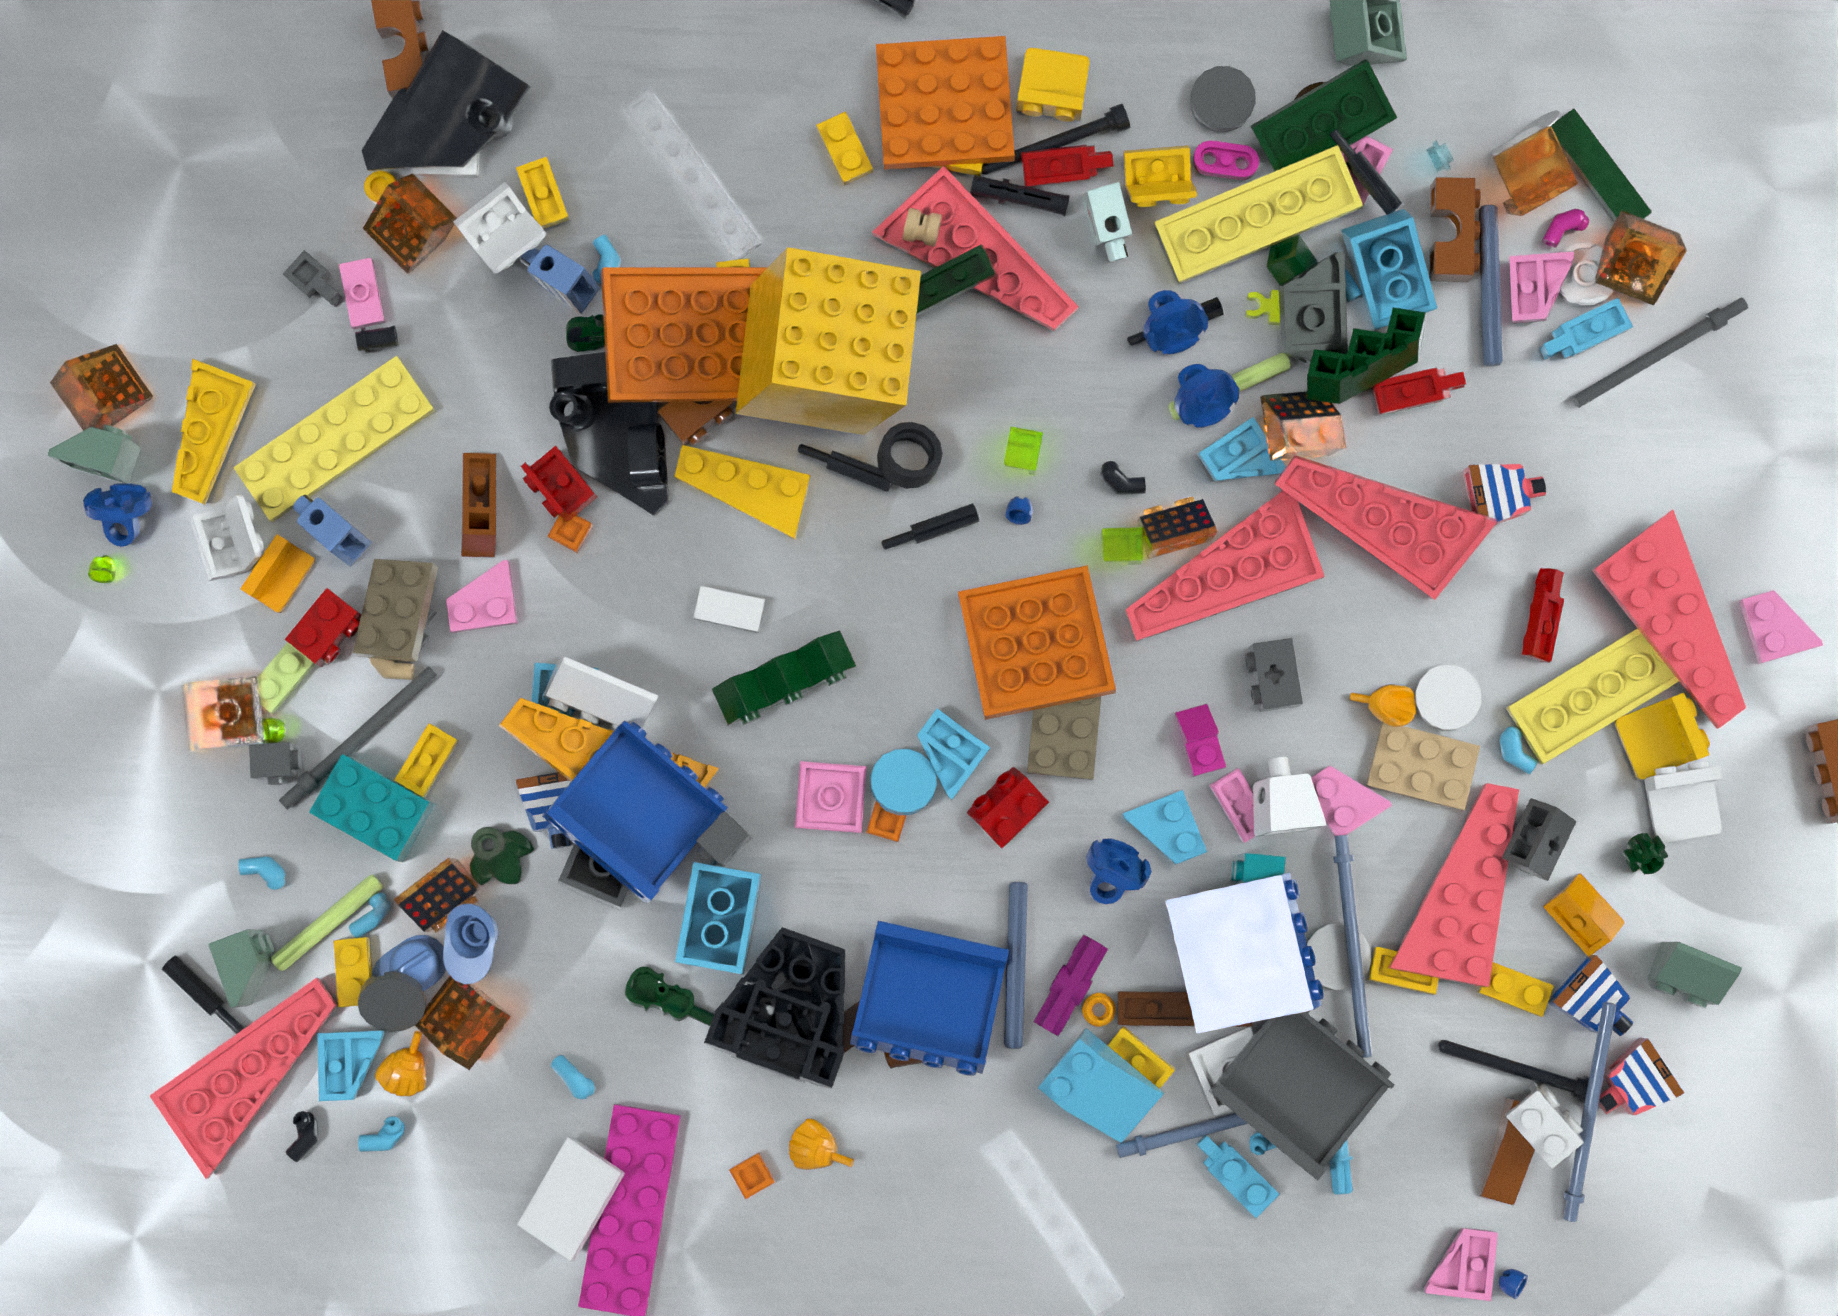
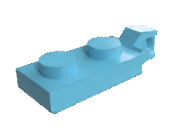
(1588, 330)
(1237, 1176)

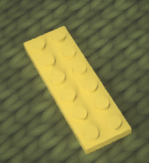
(1258, 214)
(334, 438)
(1591, 695)

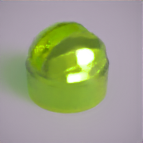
(102, 569)
(274, 730)

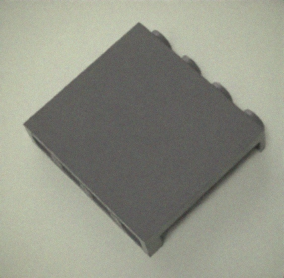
(1302, 1088)

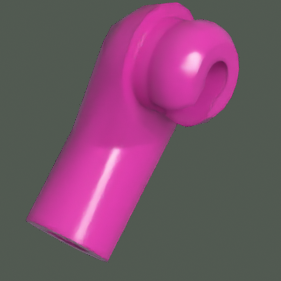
(1562, 222)

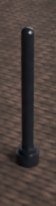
(1114, 120)
(1576, 1086)

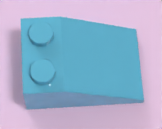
(1389, 266)
(1100, 1087)

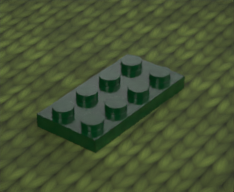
(1347, 102)

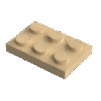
(1423, 766)

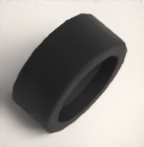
(915, 433)

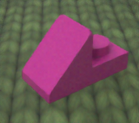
(1200, 739)

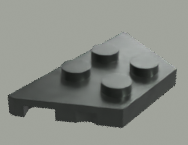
(1314, 310)

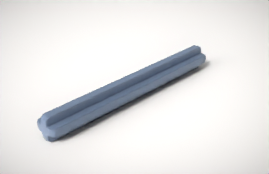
(1490, 285)
(1016, 965)

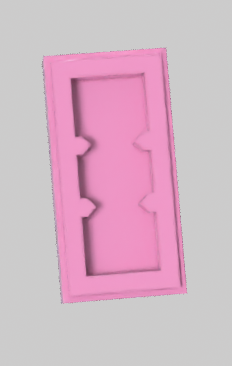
(362, 293)
(1237, 802)

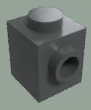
(274, 762)

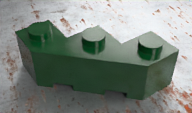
(1369, 358)
(784, 678)

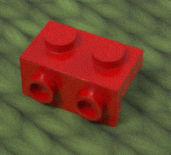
(559, 483)
(324, 628)
(1007, 806)

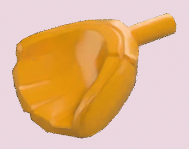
(1390, 704)
(403, 1070)
(815, 1147)

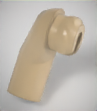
(390, 670)

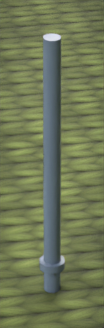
(1343, 861)
(1141, 1145)
(1574, 1194)

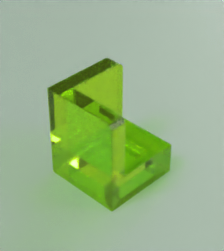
(1023, 449)
(1122, 545)

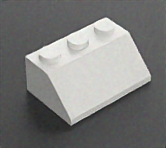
(597, 695)

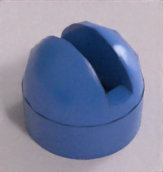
(1019, 517)
(1513, 1282)

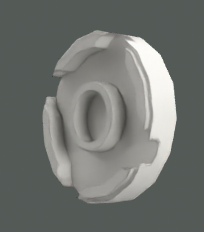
(1580, 285)
(1447, 697)
(1332, 957)

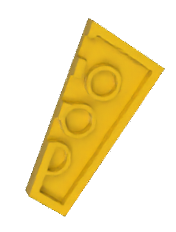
(210, 423)
(757, 489)

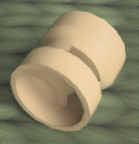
(922, 227)

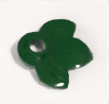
(501, 859)

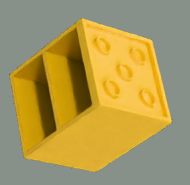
(828, 342)

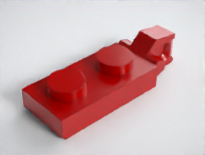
(1063, 164)
(1415, 389)
(1544, 616)

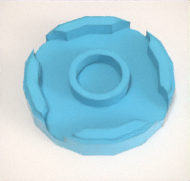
(903, 782)

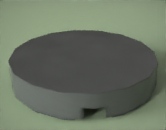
(1223, 98)
(392, 1001)

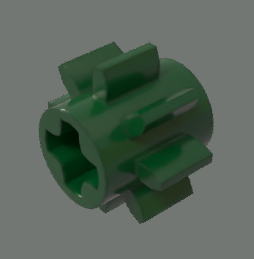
(1645, 853)

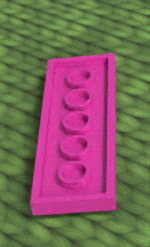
(629, 1229)

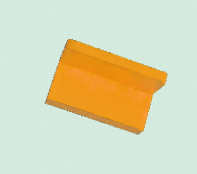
(278, 574)
(1585, 915)

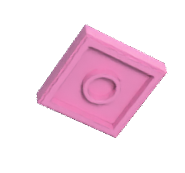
(830, 797)

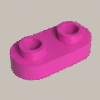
(1225, 160)

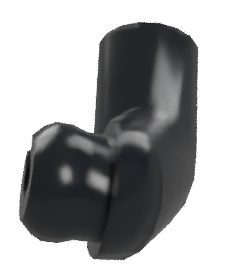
(1118, 482)
(307, 1135)

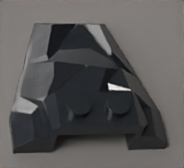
(787, 1011)

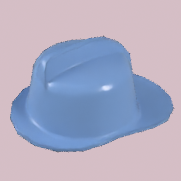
(469, 943)
(417, 957)

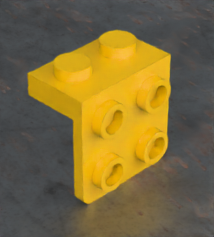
(1053, 84)
(1158, 175)
(1662, 736)

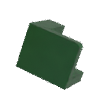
(1289, 259)

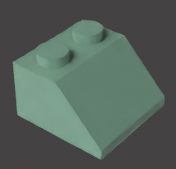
(1368, 31)
(99, 452)
(242, 964)
(1693, 973)

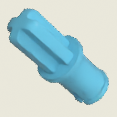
(1341, 1171)

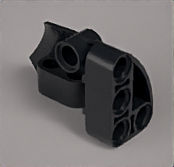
(445, 110)
(611, 440)

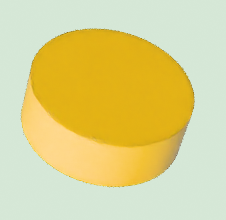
(376, 184)

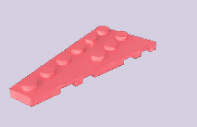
(967, 224)
(1402, 529)
(1248, 563)
(1665, 601)
(1462, 909)
(228, 1087)

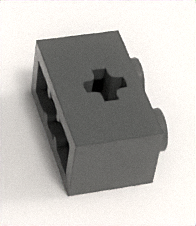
(1281, 657)
(1539, 839)
(722, 840)

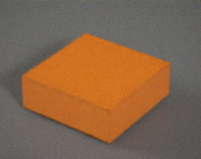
(570, 533)
(885, 824)
(752, 1175)

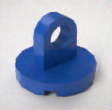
(1174, 324)
(1205, 395)
(118, 505)
(1117, 865)

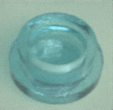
(1440, 156)

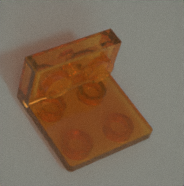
(1534, 171)

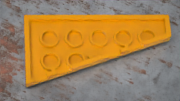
(569, 741)

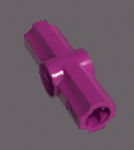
(1070, 985)

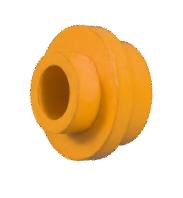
(1108, 1015)

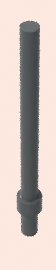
(1713, 321)
(309, 780)

